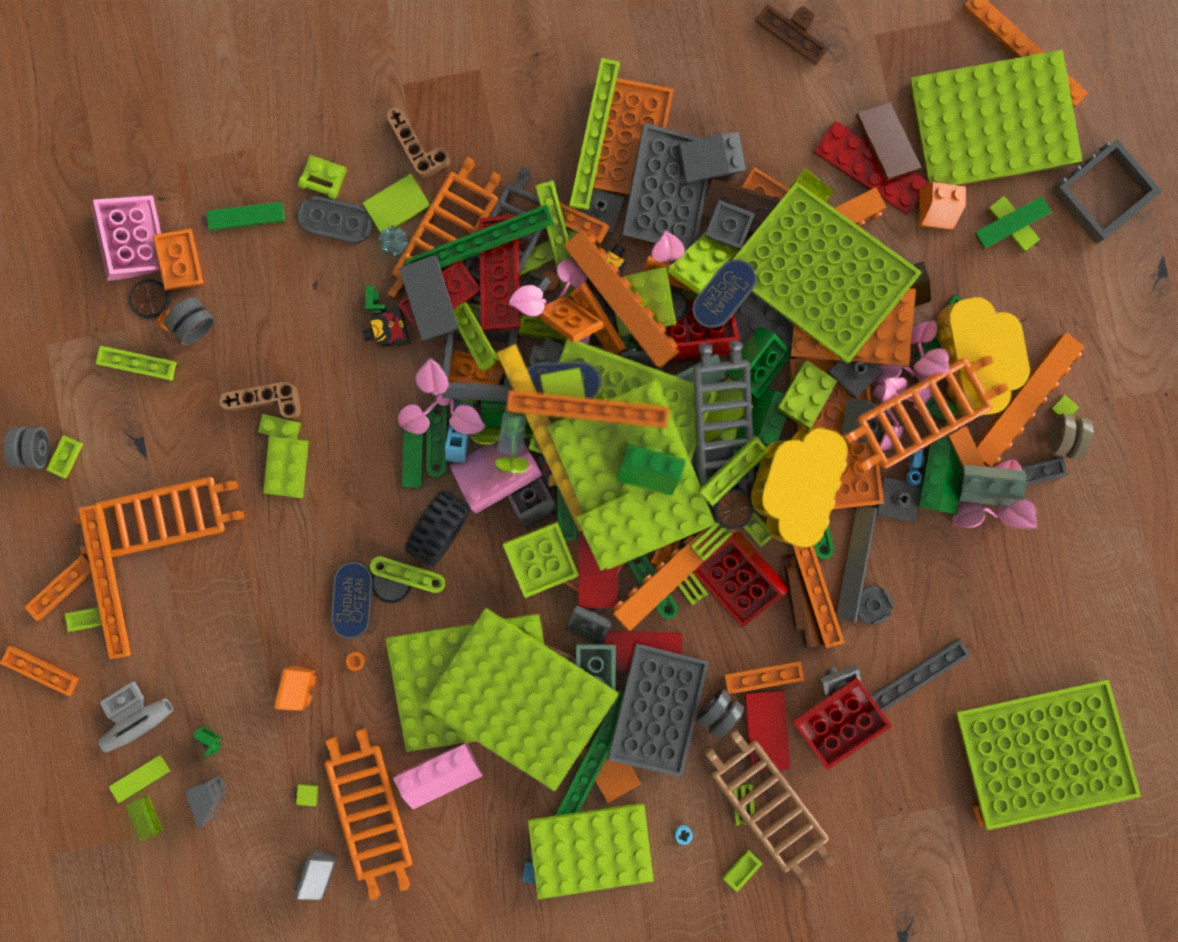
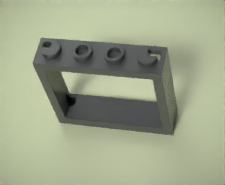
(1079, 212)
(477, 391)

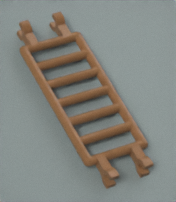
(788, 792)

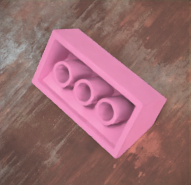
(438, 775)

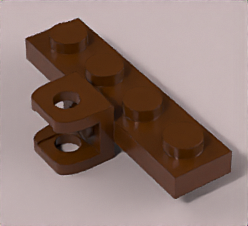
(793, 31)

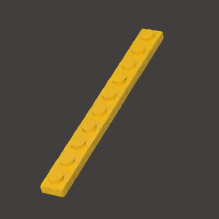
(522, 382)

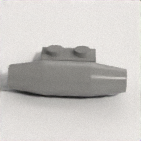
(131, 717)

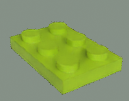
(806, 394)
(286, 467)

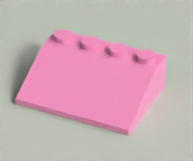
(125, 235)
(484, 483)

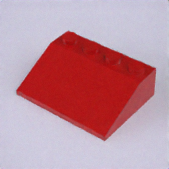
(690, 334)
(740, 579)
(842, 723)

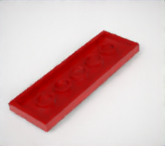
(855, 159)
(499, 282)

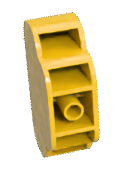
(974, 331)
(799, 485)

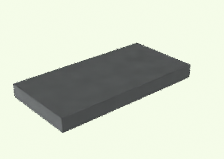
(429, 298)

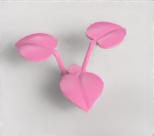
(668, 249)
(529, 297)
(933, 362)
(432, 379)
(888, 390)
(1018, 515)

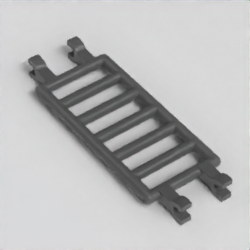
(523, 177)
(706, 366)

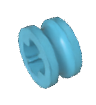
(678, 832)

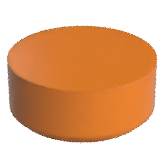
(355, 661)

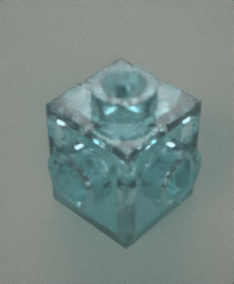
(397, 245)

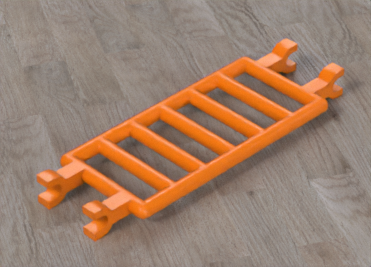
(460, 178)
(936, 434)
(164, 539)
(337, 759)

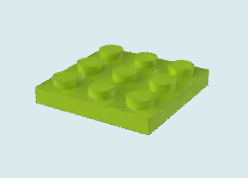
(656, 295)
(615, 530)
(540, 559)

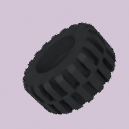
(437, 528)

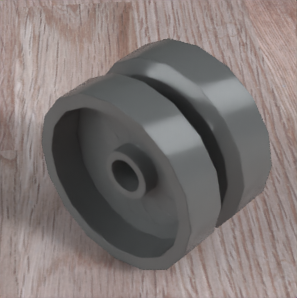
(189, 321)
(27, 447)
(720, 714)

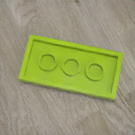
(701, 262)

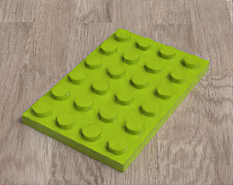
(590, 850)

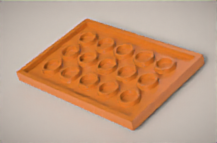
(630, 108)
(886, 346)

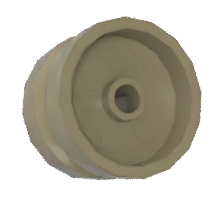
(1070, 436)

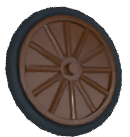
(148, 298)
(733, 509)

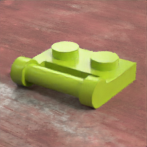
(323, 171)

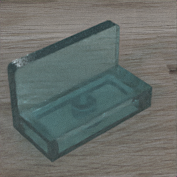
(512, 433)

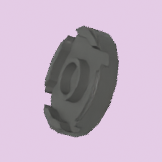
(875, 605)

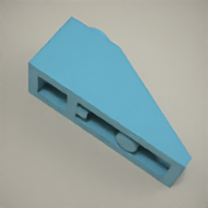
(456, 442)

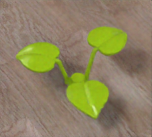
(505, 464)

